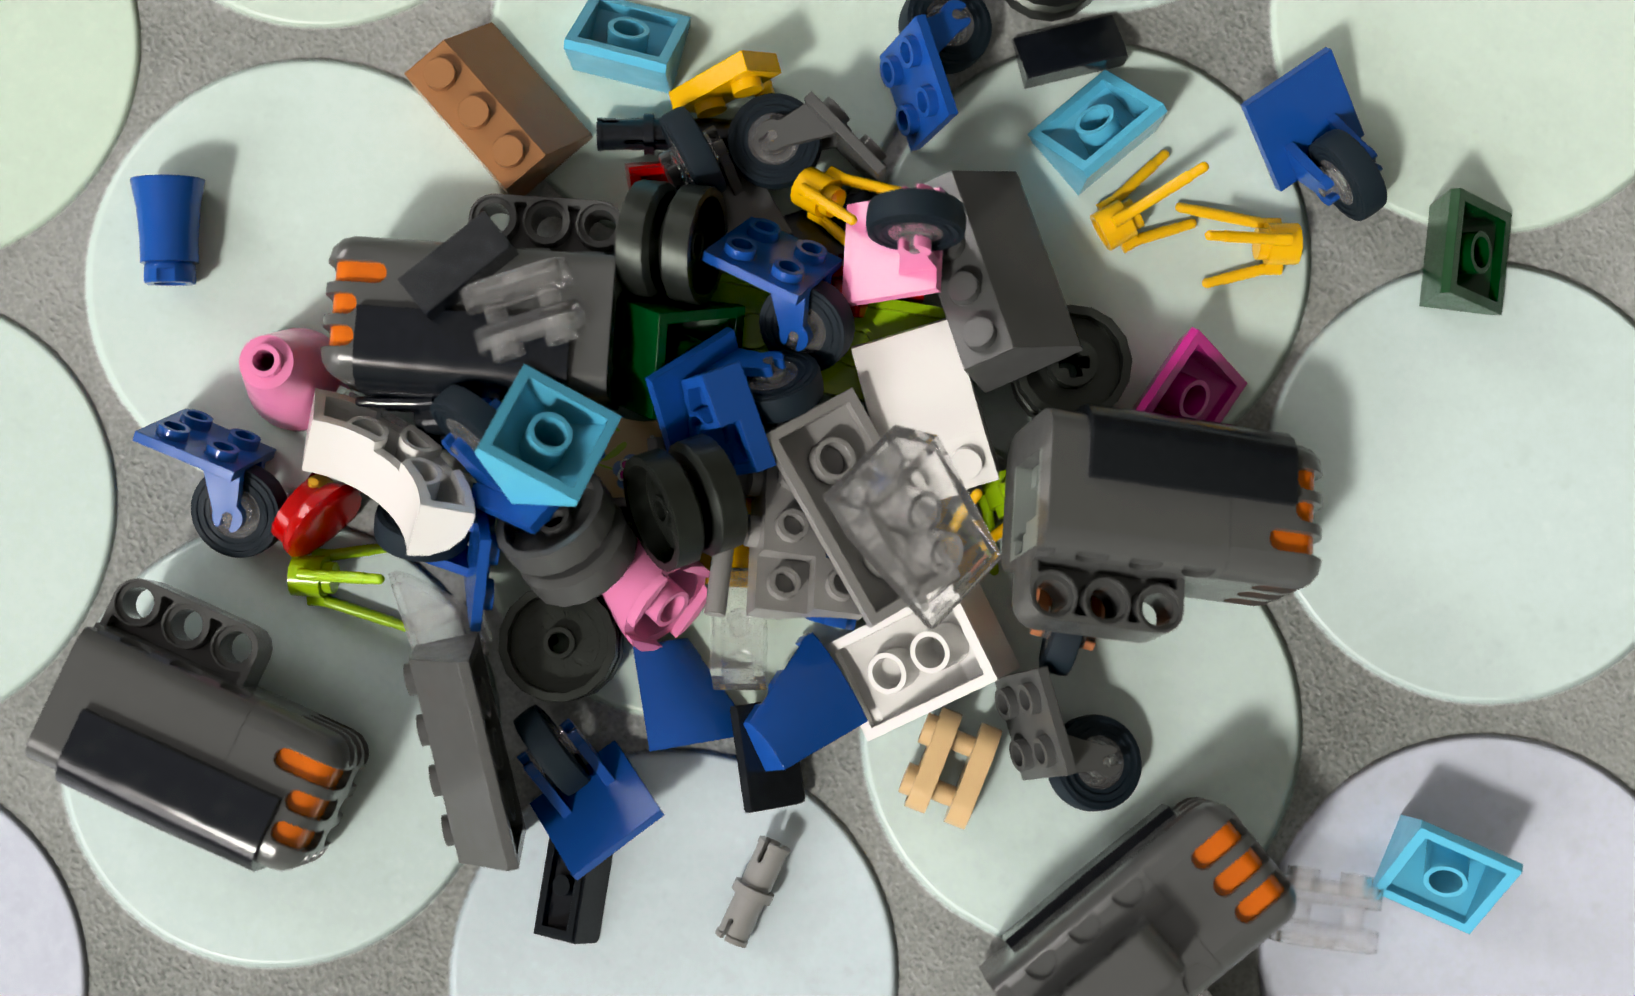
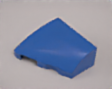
(724, 409)
(680, 697)
(804, 708)

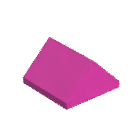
(1193, 382)

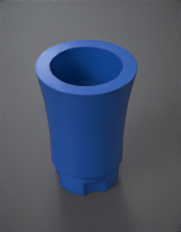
(168, 227)

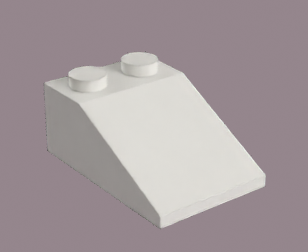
(921, 385)
(910, 670)

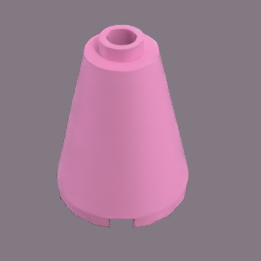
(283, 375)
(655, 602)

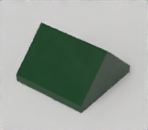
(1465, 254)

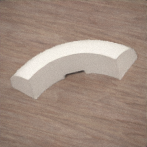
(393, 468)

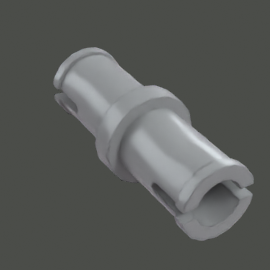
(752, 891)

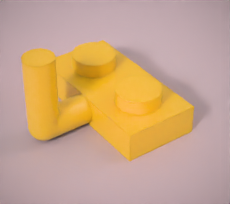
(735, 77)

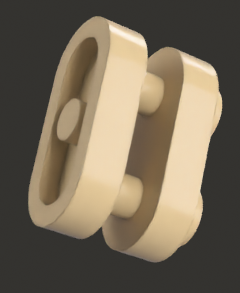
(922, 781)

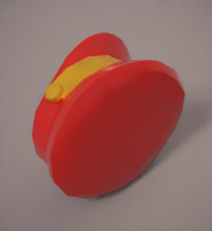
(315, 514)

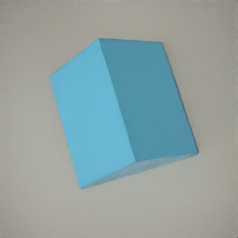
(628, 43)
(1097, 129)
(545, 441)
(1443, 874)

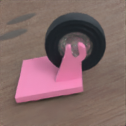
(900, 243)

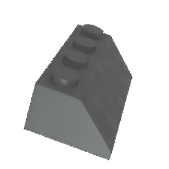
(1001, 283)
(467, 751)

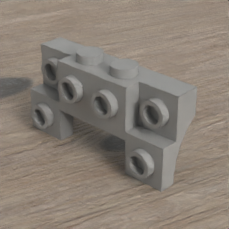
(786, 558)

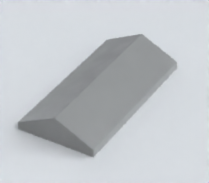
(812, 457)

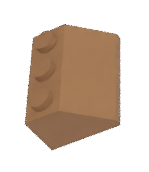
(498, 107)

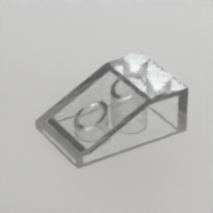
(915, 522)

